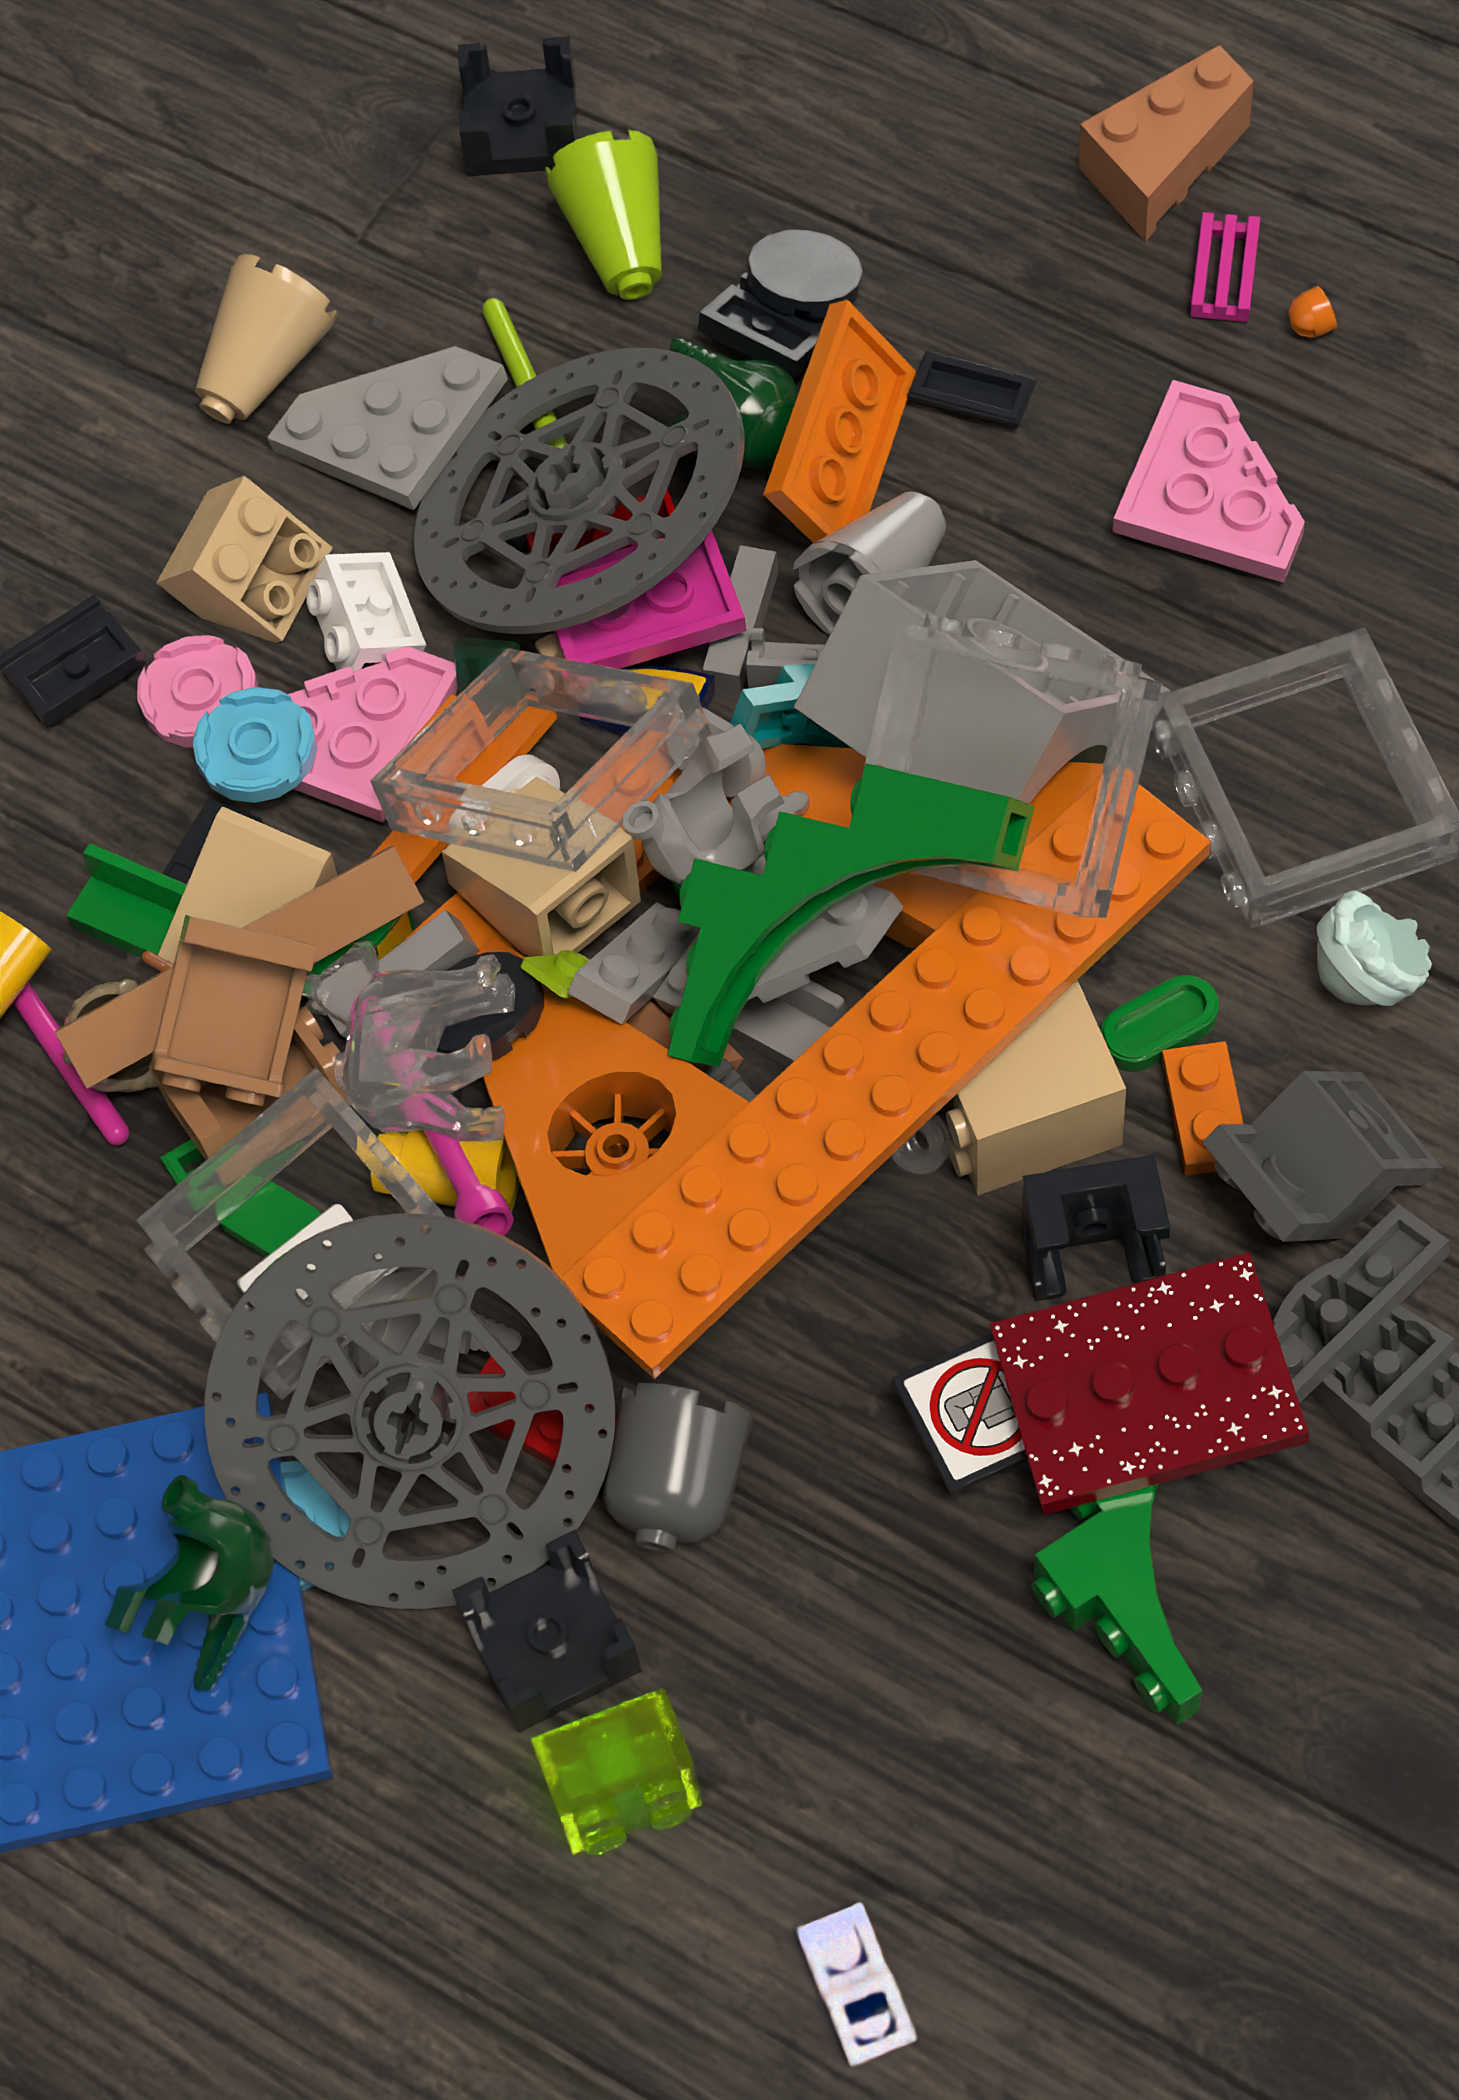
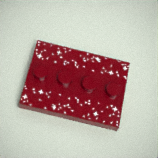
(1148, 1383)

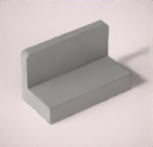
(788, 1023)

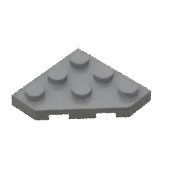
(393, 424)
(841, 934)

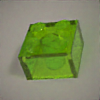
(619, 1773)

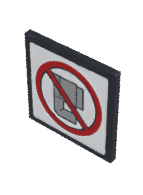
(964, 1414)

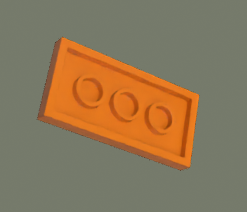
(840, 425)

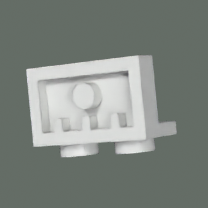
(362, 609)

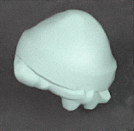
(1369, 954)

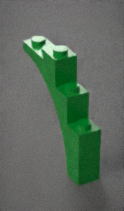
(749, 918)
(1109, 1575)

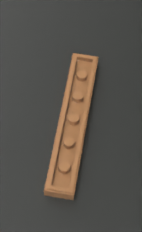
(324, 916)

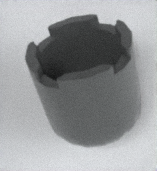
(673, 1465)

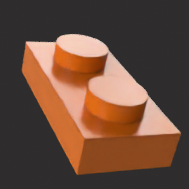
(1200, 1099)

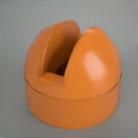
(1312, 314)

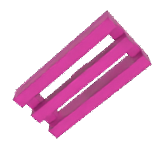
(1229, 231)

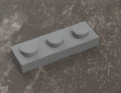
(633, 964)

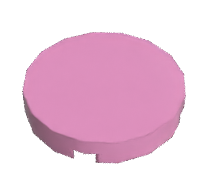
(187, 682)

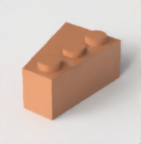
(1165, 136)

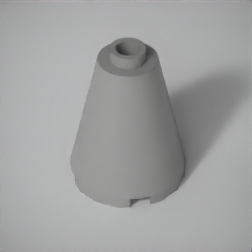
(887, 539)

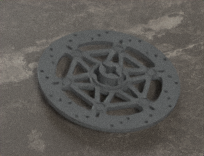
(580, 491)
(421, 1446)

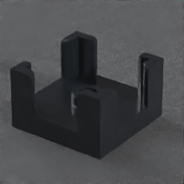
(516, 116)
(1093, 1207)
(548, 1635)

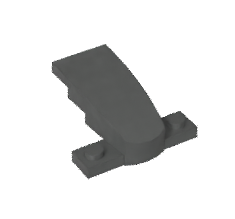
(1377, 1363)

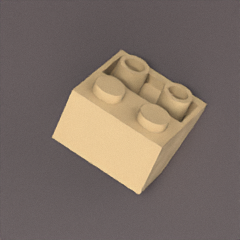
(244, 561)

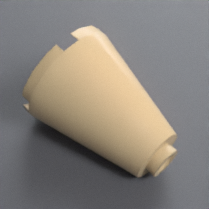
(258, 337)

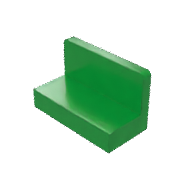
(125, 903)

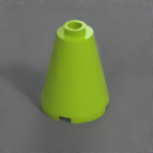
(613, 207)

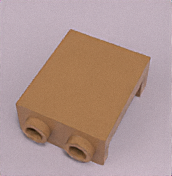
(231, 1009)
(215, 1120)

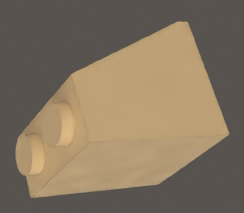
(246, 874)
(543, 905)
(1039, 1100)

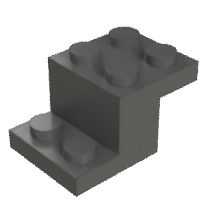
(1320, 1156)

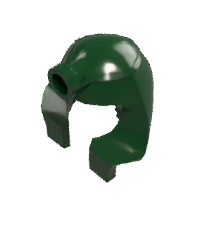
(763, 396)
(217, 1570)

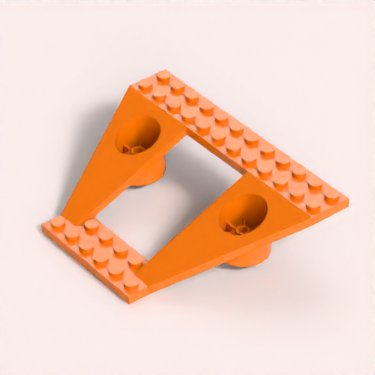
(687, 1228)

